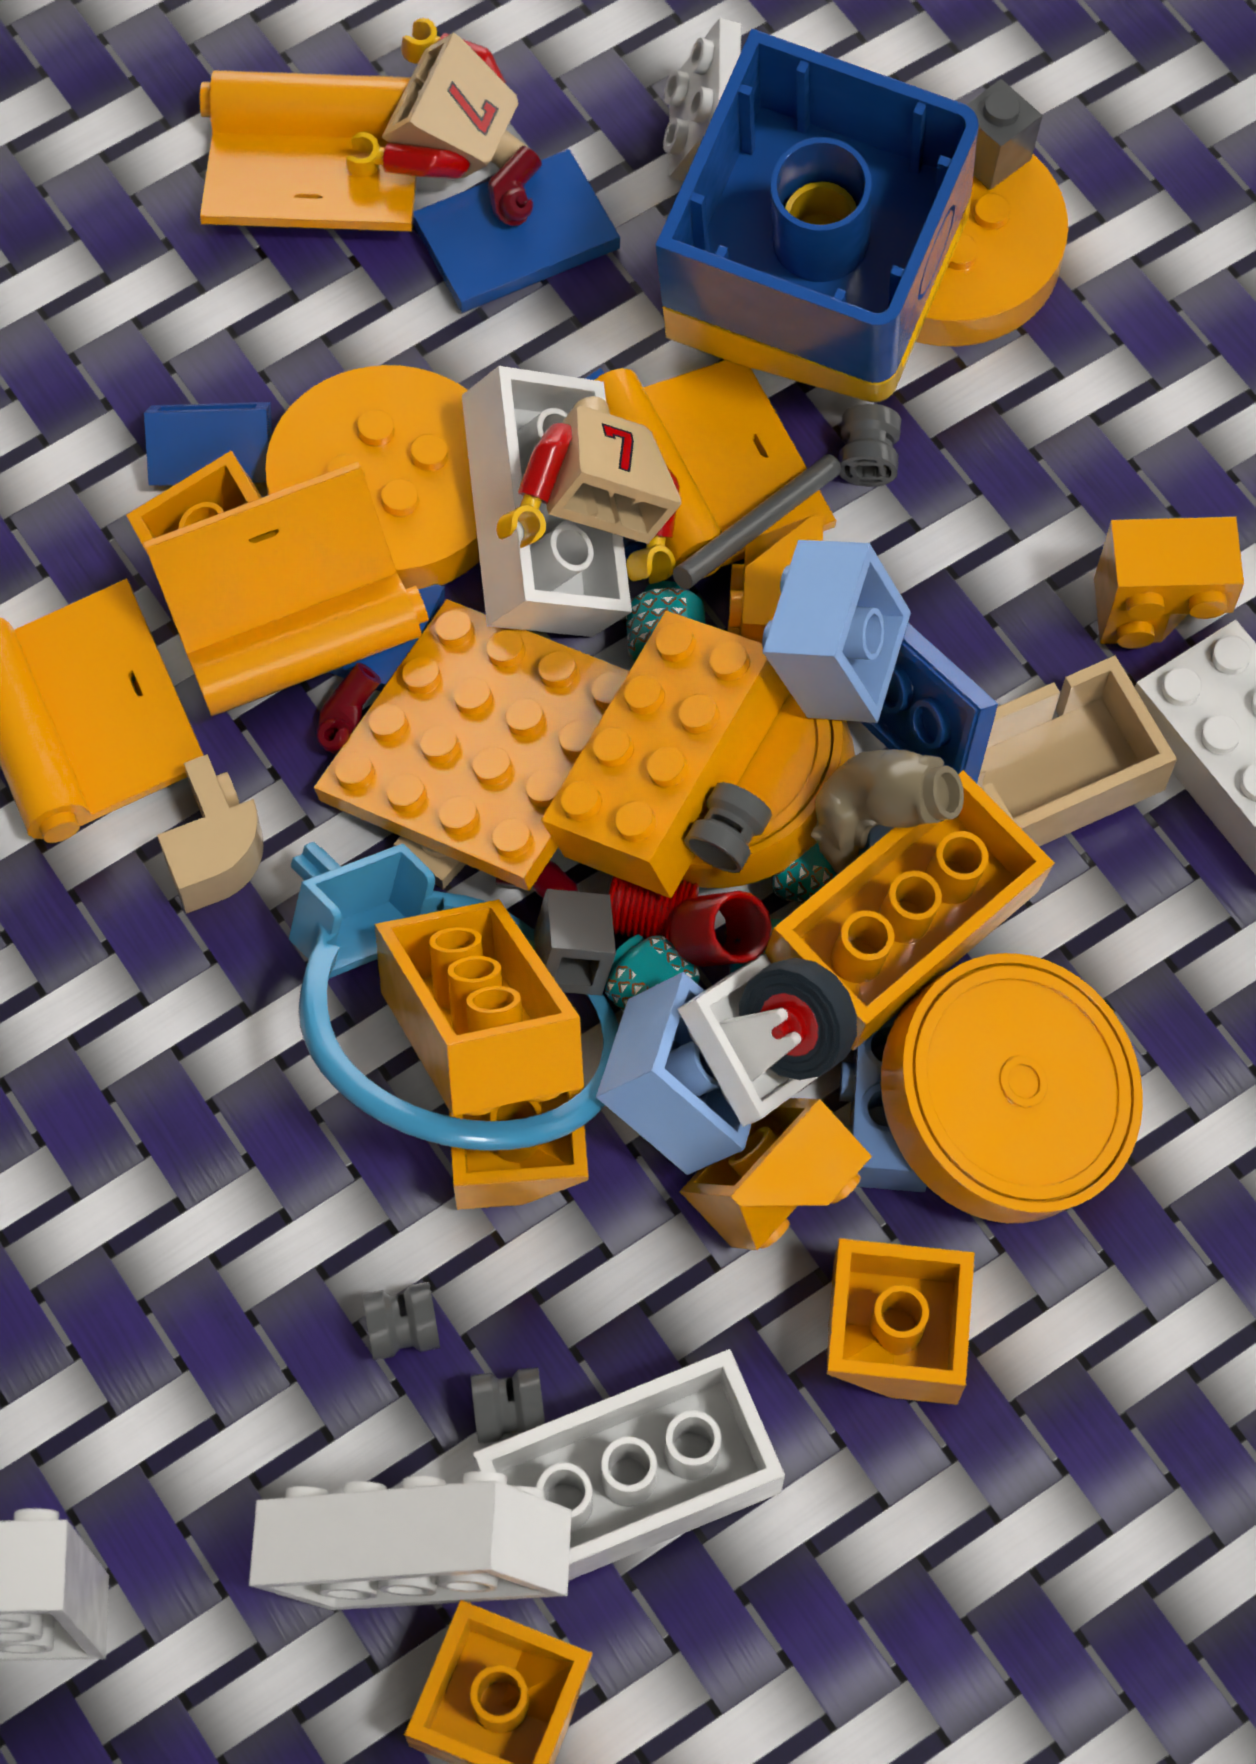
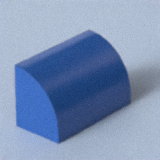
(194, 435)

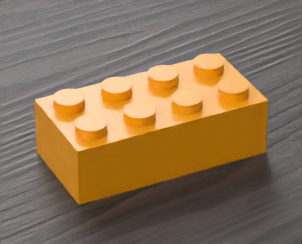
(667, 738)
(914, 906)
(479, 1008)

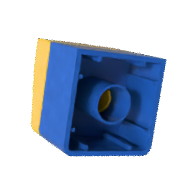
(816, 220)

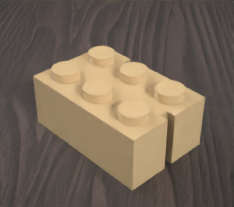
(1080, 765)

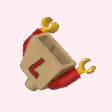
(449, 114)
(603, 477)

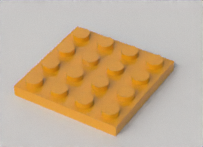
(473, 743)

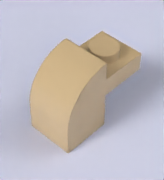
(222, 849)

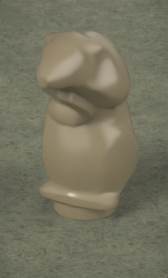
(883, 790)

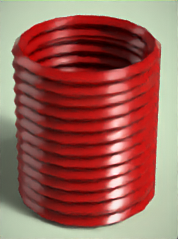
(644, 911)
(744, 916)

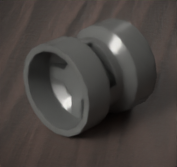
(869, 450)
(728, 827)
(401, 1321)
(506, 1404)

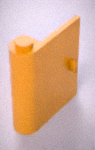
(285, 150)
(707, 439)
(284, 589)
(72, 721)

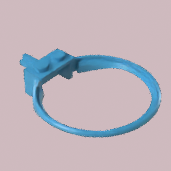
(337, 933)

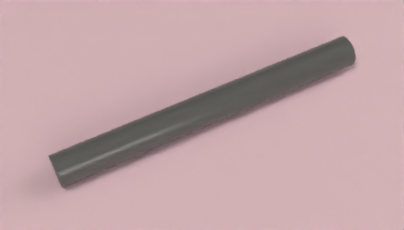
(756, 522)

